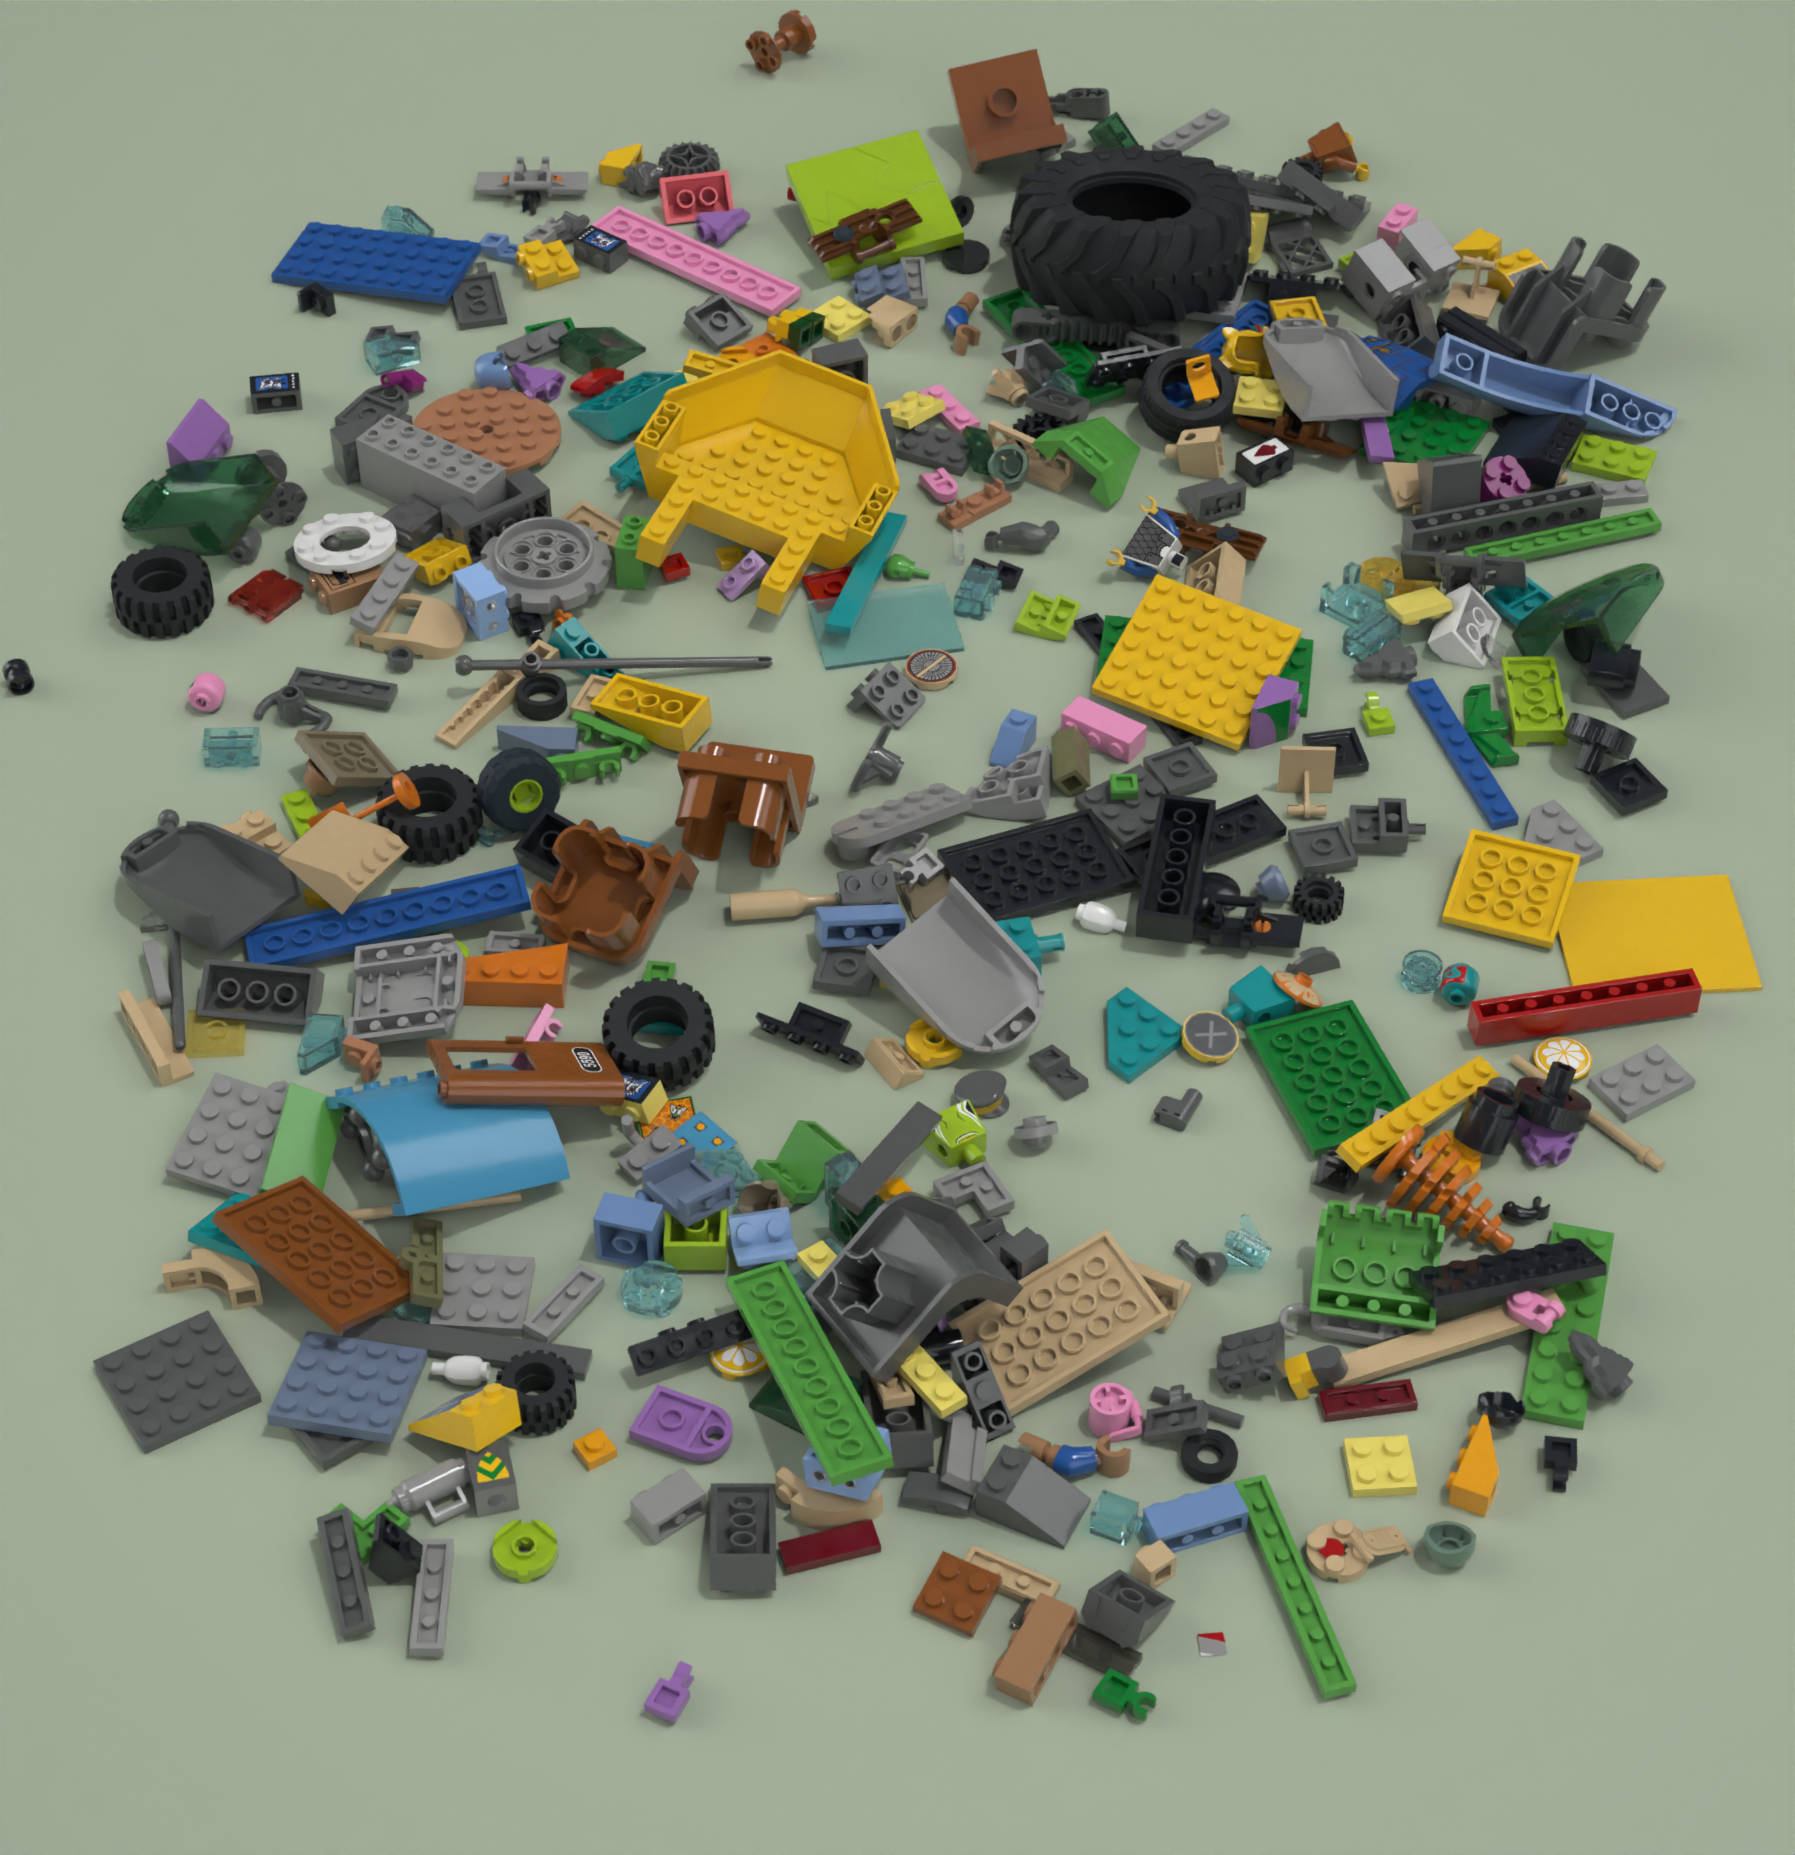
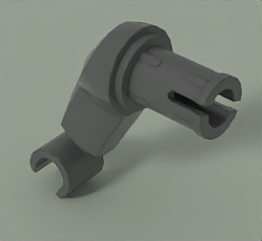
(1024, 535)

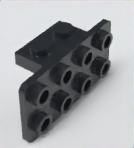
(1286, 287)
(1122, 365)

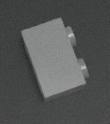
(668, 1506)

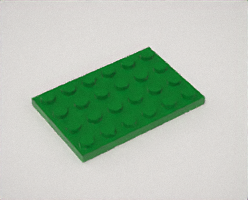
(1327, 1072)

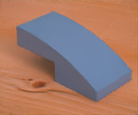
(499, 248)

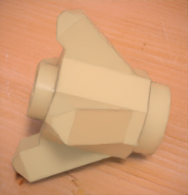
(1009, 386)

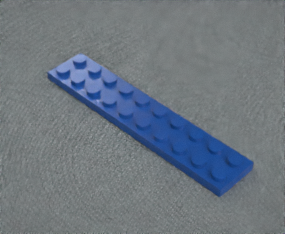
(390, 918)

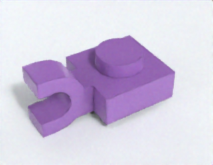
(671, 1696)

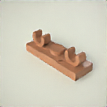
(975, 506)

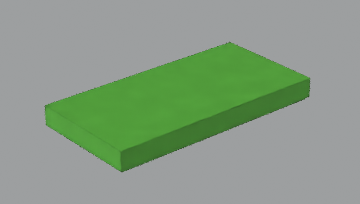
(302, 1139)

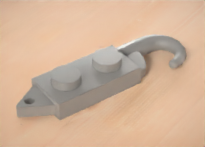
(1341, 1328)

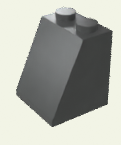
(1449, 481)

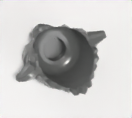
(643, 177)

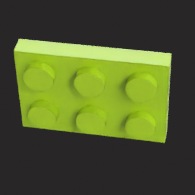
(1613, 459)

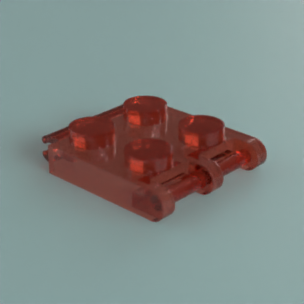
(269, 593)

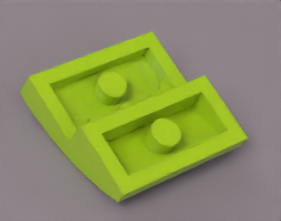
(1047, 617)

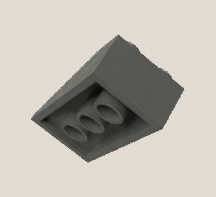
(908, 1428)
(743, 1537)

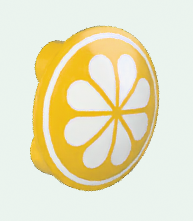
(1566, 1051)
(739, 1360)

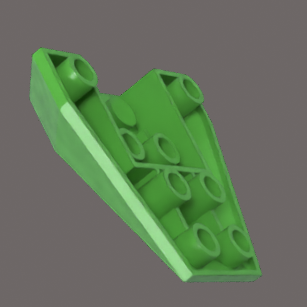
(1098, 449)

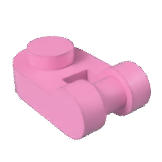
(940, 485)
(1525, 1306)

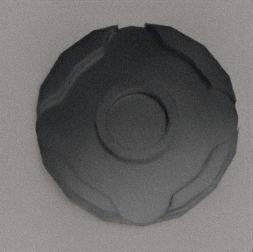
(967, 257)

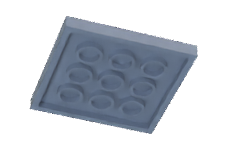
(348, 1387)

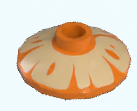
(1298, 987)

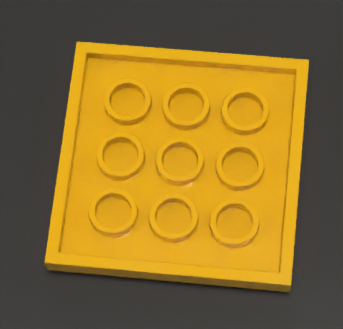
(1511, 888)

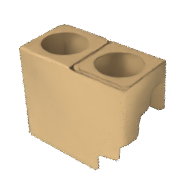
(892, 320)

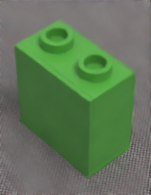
(631, 572)

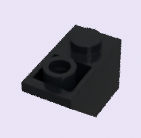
(393, 1551)

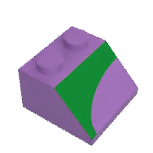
(1274, 712)

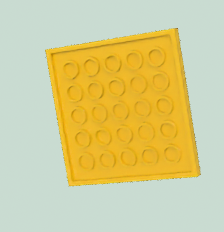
(1195, 661)

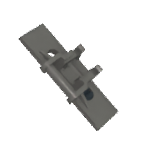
(1458, 571)

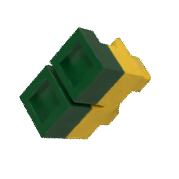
(798, 326)

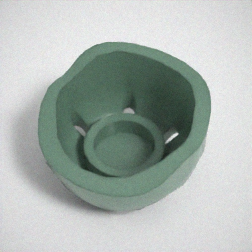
(1013, 465)
(1449, 1550)

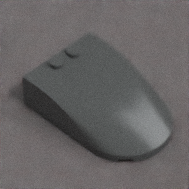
(207, 881)

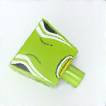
(958, 1136)

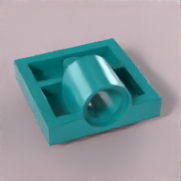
(1516, 602)

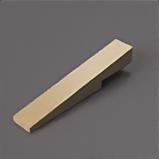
(489, 701)

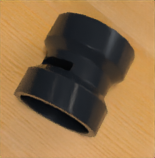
(18, 677)

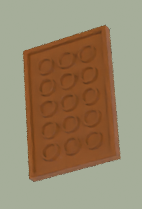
(317, 1253)

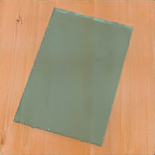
(889, 627)

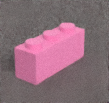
(1105, 729)

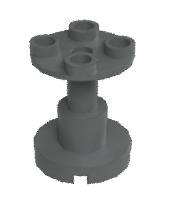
(288, 497)

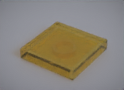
(215, 1036)

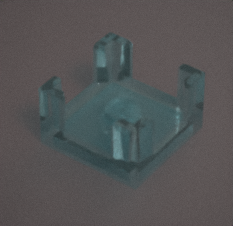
(1353, 599)

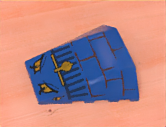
(1405, 364)

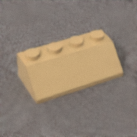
(1218, 573)

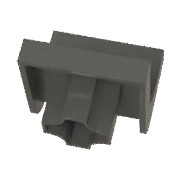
(903, 1278)

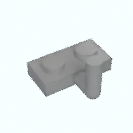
(645, 1150)

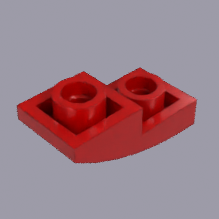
(596, 380)

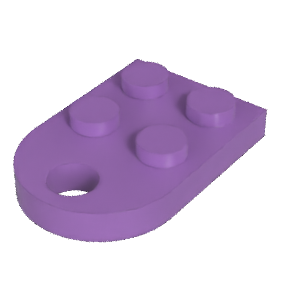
(682, 1425)

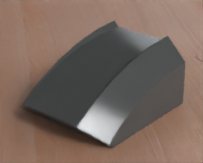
(1124, 1608)

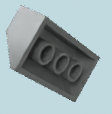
(265, 990)

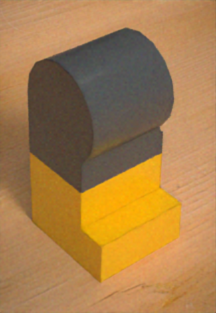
(1315, 1369)

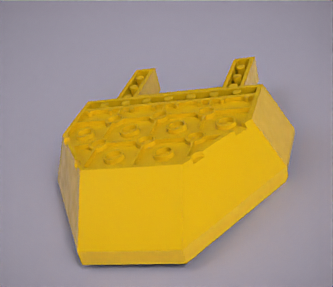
(771, 461)

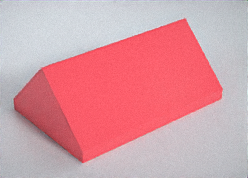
(692, 194)

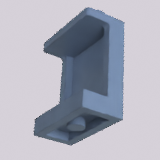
(686, 1186)

